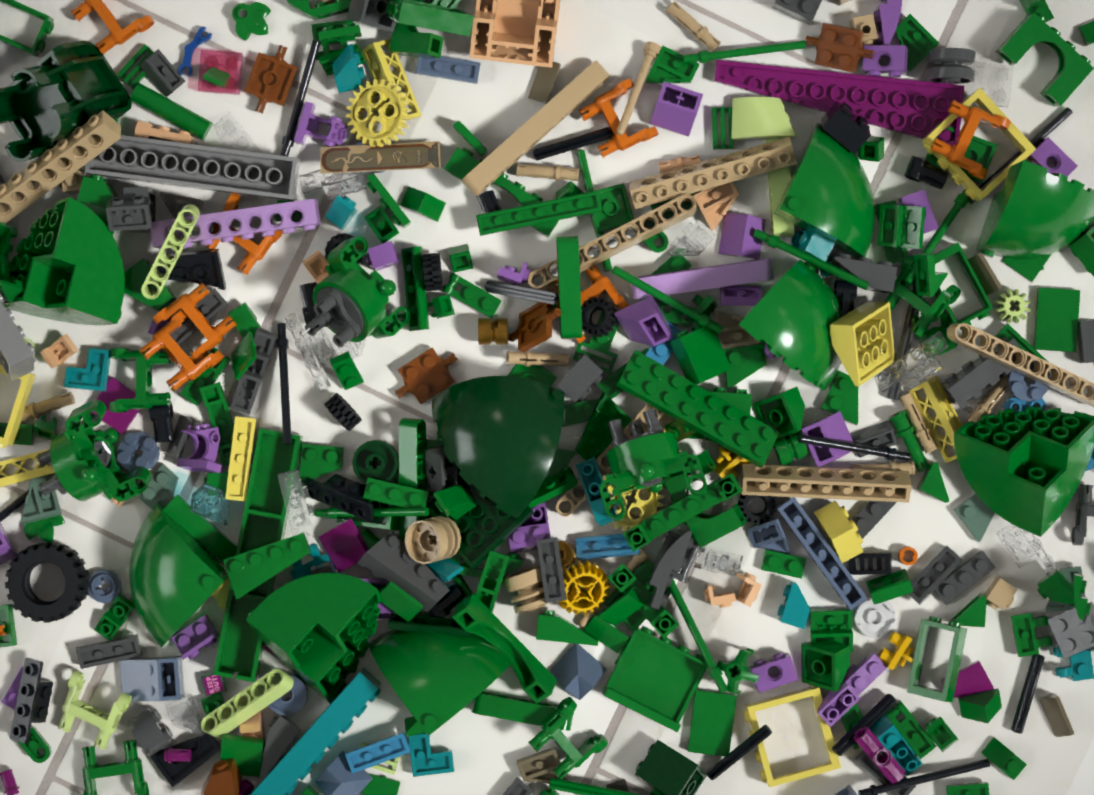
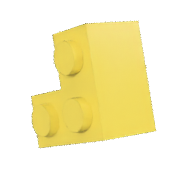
(840, 531)

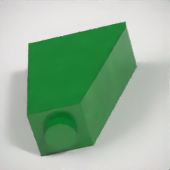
(134, 280)

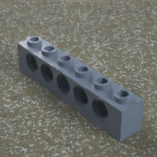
(821, 552)

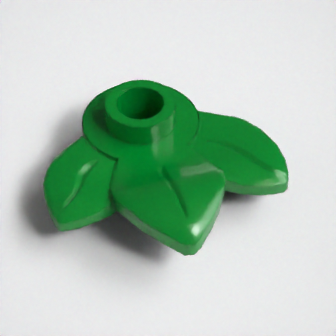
(254, 20)
(43, 528)

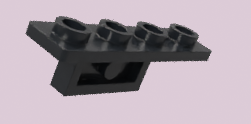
(342, 495)
(31, 700)

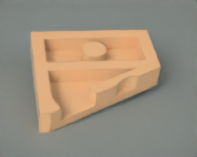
(716, 202)

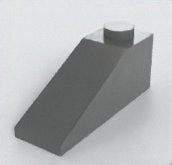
(278, 739)

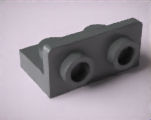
(129, 213)

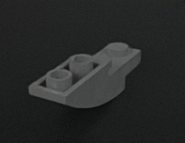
(671, 560)

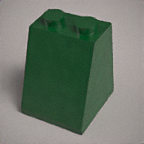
(669, 771)

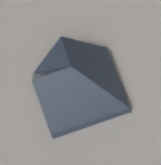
(578, 671)
(340, 781)

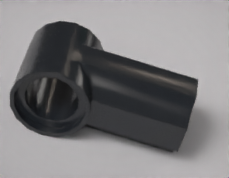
(921, 171)
(488, 202)
(845, 293)
(307, 297)
(162, 422)
(447, 603)

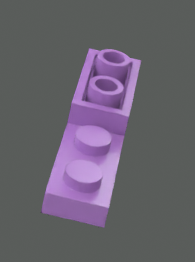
(887, 17)
(854, 683)

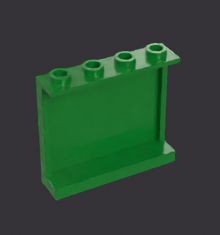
(659, 680)

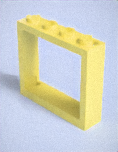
(958, 174)
(18, 409)
(761, 755)

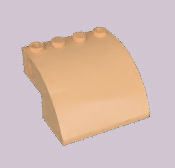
(515, 31)

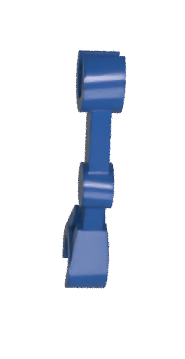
(190, 48)

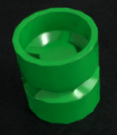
(790, 448)

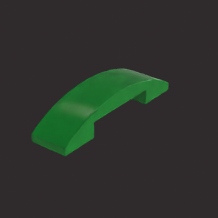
(220, 417)

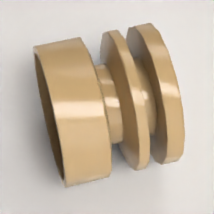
(432, 539)
(528, 587)

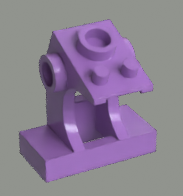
(309, 124)
(206, 444)

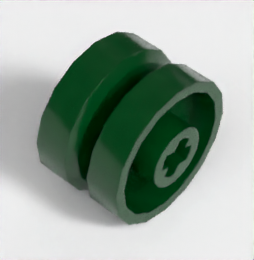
(370, 450)

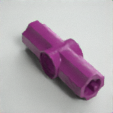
(885, 763)

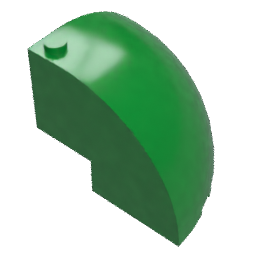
(830, 195)
(1035, 214)
(69, 268)
(796, 323)
(1026, 462)
(169, 575)
(319, 627)
(436, 671)

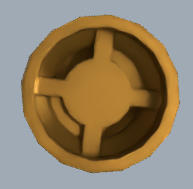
(492, 331)
(567, 553)

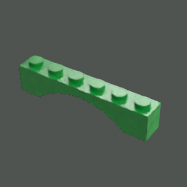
(462, 163)
(479, 620)

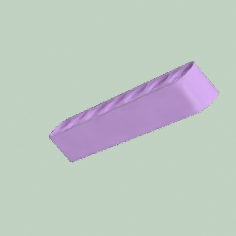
(707, 277)

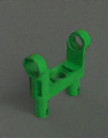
(929, 312)
(144, 397)
(573, 756)
(130, 765)

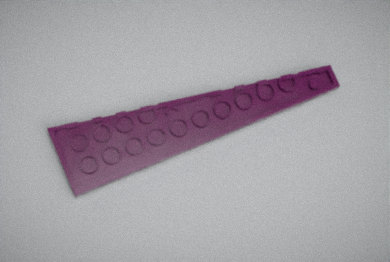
(884, 102)

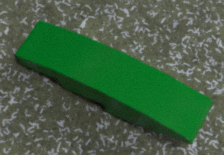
(201, 529)
(492, 579)

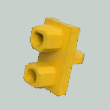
(727, 462)
(892, 658)

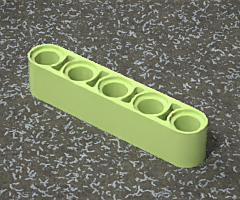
(778, 181)
(175, 243)
(247, 703)

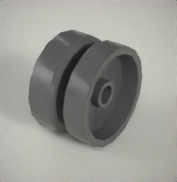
(951, 65)

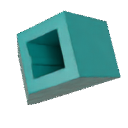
(346, 70)
(341, 211)
(812, 243)
(795, 608)

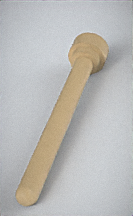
(651, 51)
(636, 559)

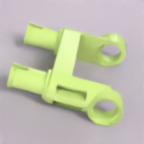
(106, 722)

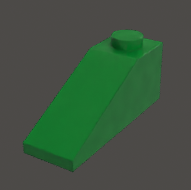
(558, 629)

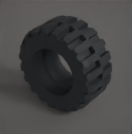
(21, 591)

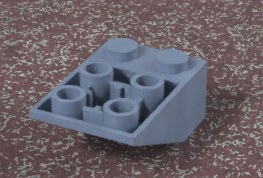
(153, 678)

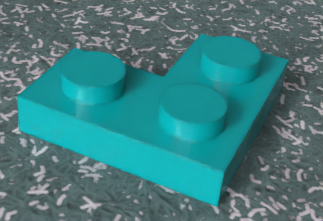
(92, 377)
(427, 762)

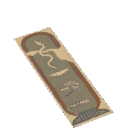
(386, 158)

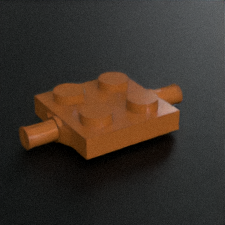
(839, 47)
(271, 79)
(534, 326)
(426, 375)

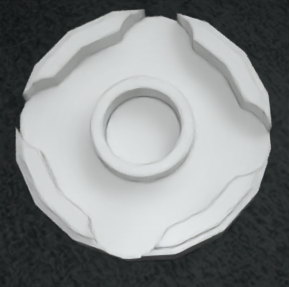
(874, 619)

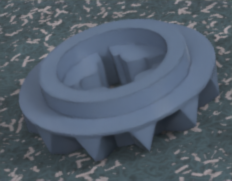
(100, 594)

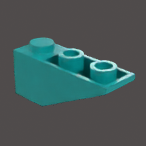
(591, 479)
(896, 744)

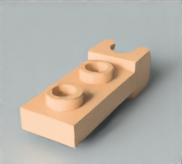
(147, 130)

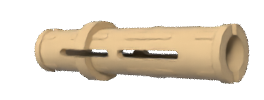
(686, 20)
(551, 172)
(528, 358)
(985, 406)
(34, 410)
(918, 423)
(894, 466)

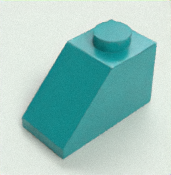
(445, 569)

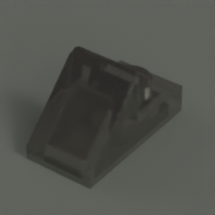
(175, 202)

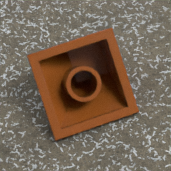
(223, 779)

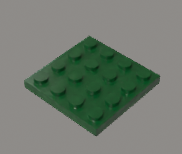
(481, 527)

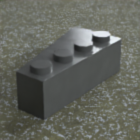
(975, 376)
(393, 563)

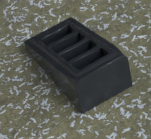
(888, 563)

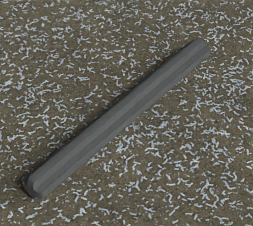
(905, 344)

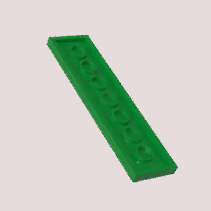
(698, 408)

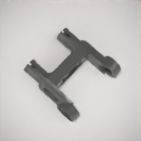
(1083, 509)

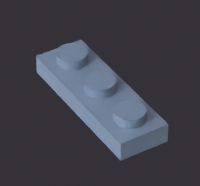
(449, 69)

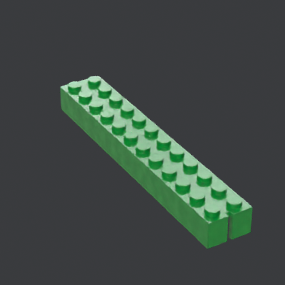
(261, 525)

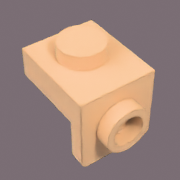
(316, 266)
(59, 351)
(749, 589)
(722, 600)

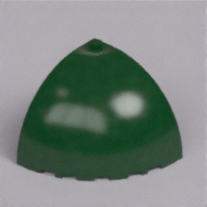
(501, 435)

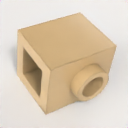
(867, 24)
(73, 183)
(1000, 594)

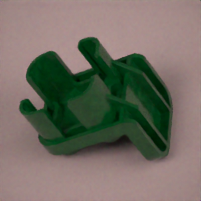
(58, 97)

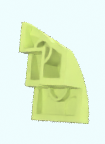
(760, 119)

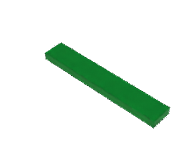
(539, 213)

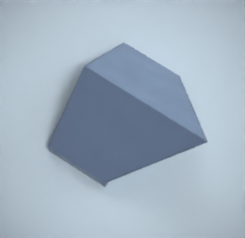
(769, 536)

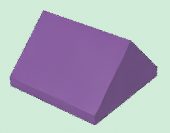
(738, 236)

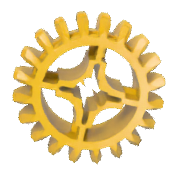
(585, 576)

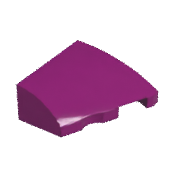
(971, 681)

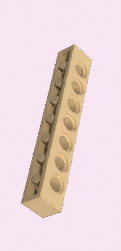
(57, 164)
(712, 172)
(826, 483)

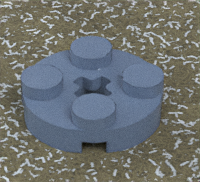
(1026, 393)
(137, 441)
(294, 704)

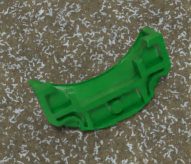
(9, 287)

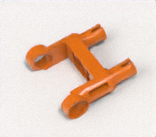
(117, 33)
(603, 106)
(972, 117)
(254, 251)
(599, 286)
(188, 303)
(164, 341)

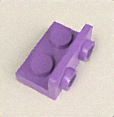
(510, 275)
(195, 636)

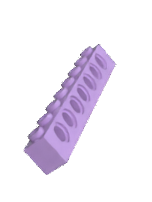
(309, 221)

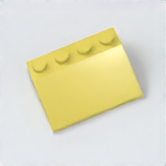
(864, 340)

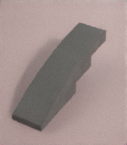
(252, 378)

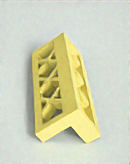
(379, 68)
(945, 412)
(240, 458)
(28, 474)

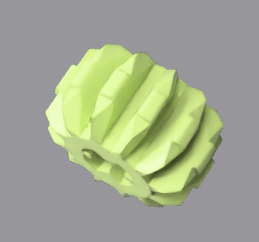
(1020, 306)

